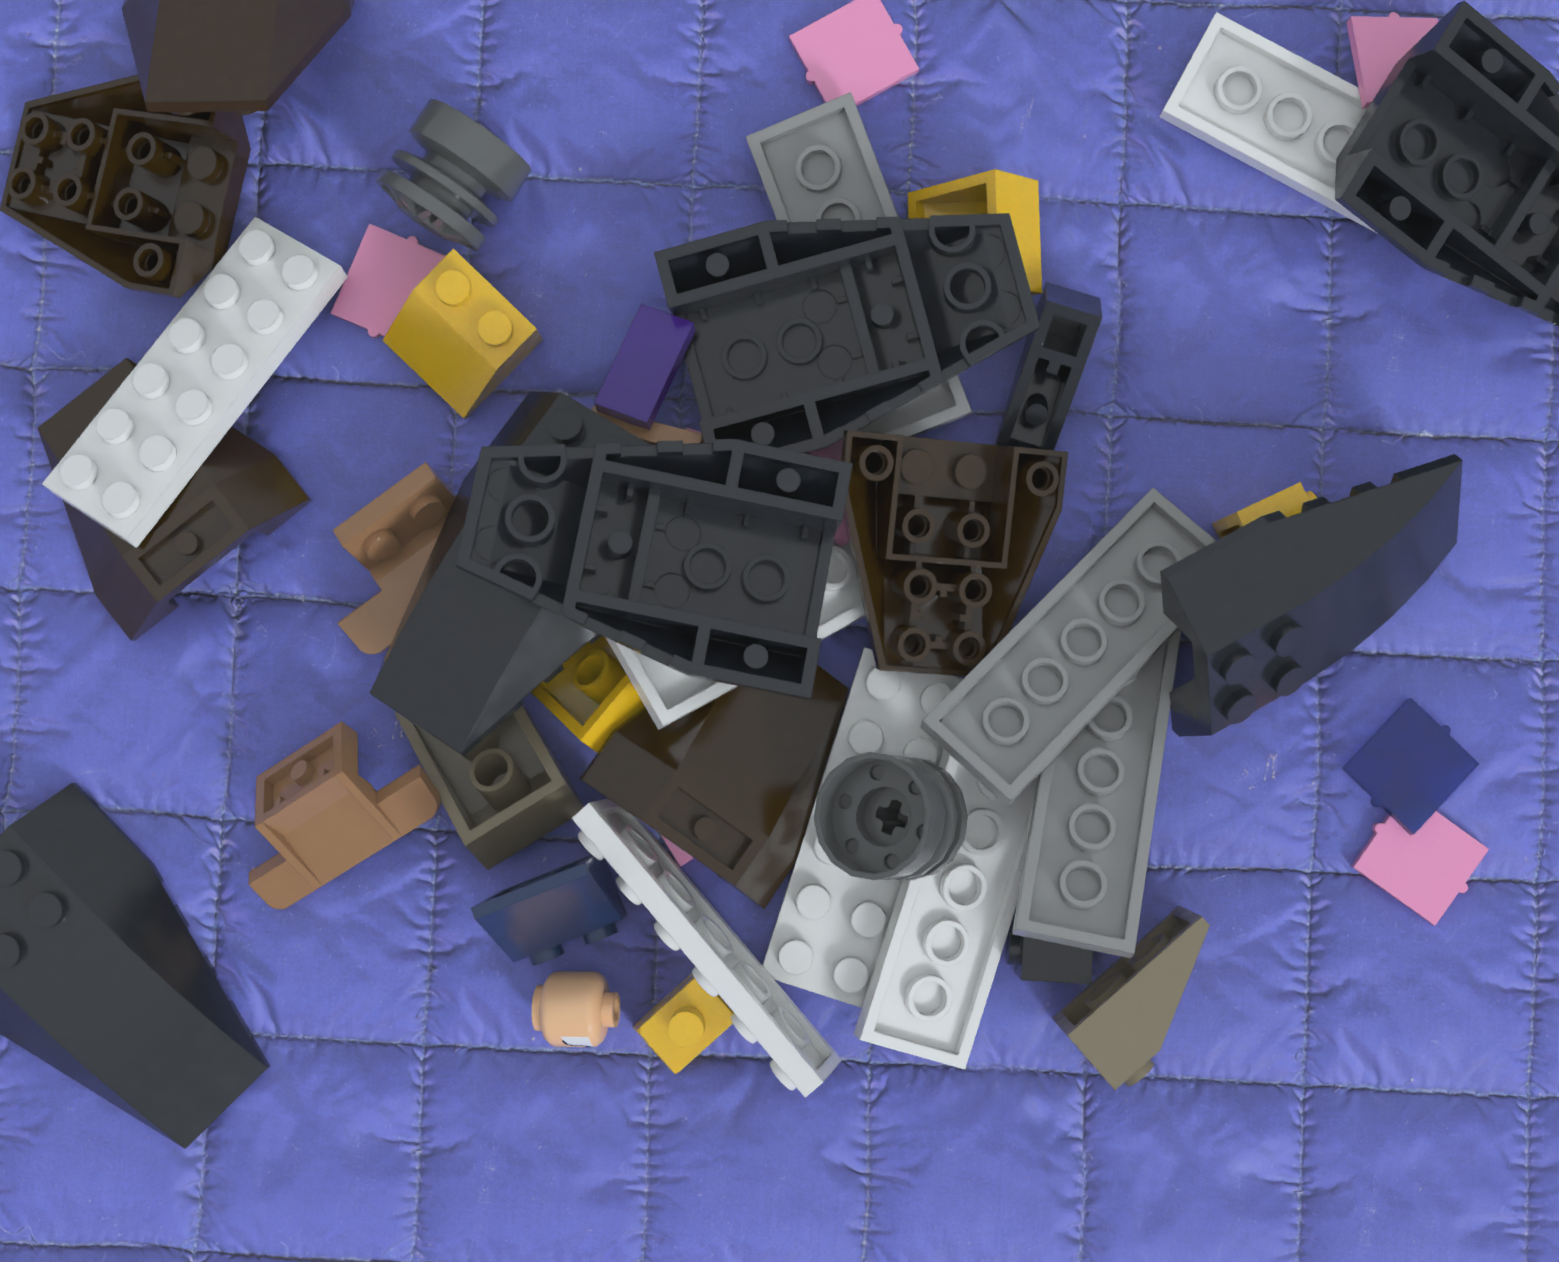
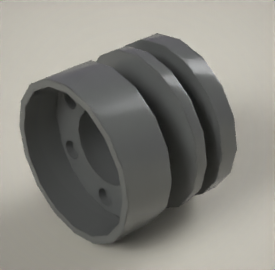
(453, 175)
(861, 824)

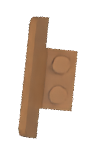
(394, 543)
(329, 816)

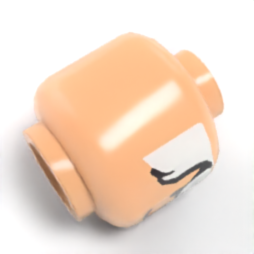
(575, 1008)

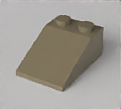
(501, 790)
(1130, 1006)

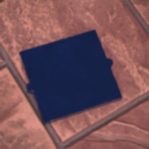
(1410, 766)

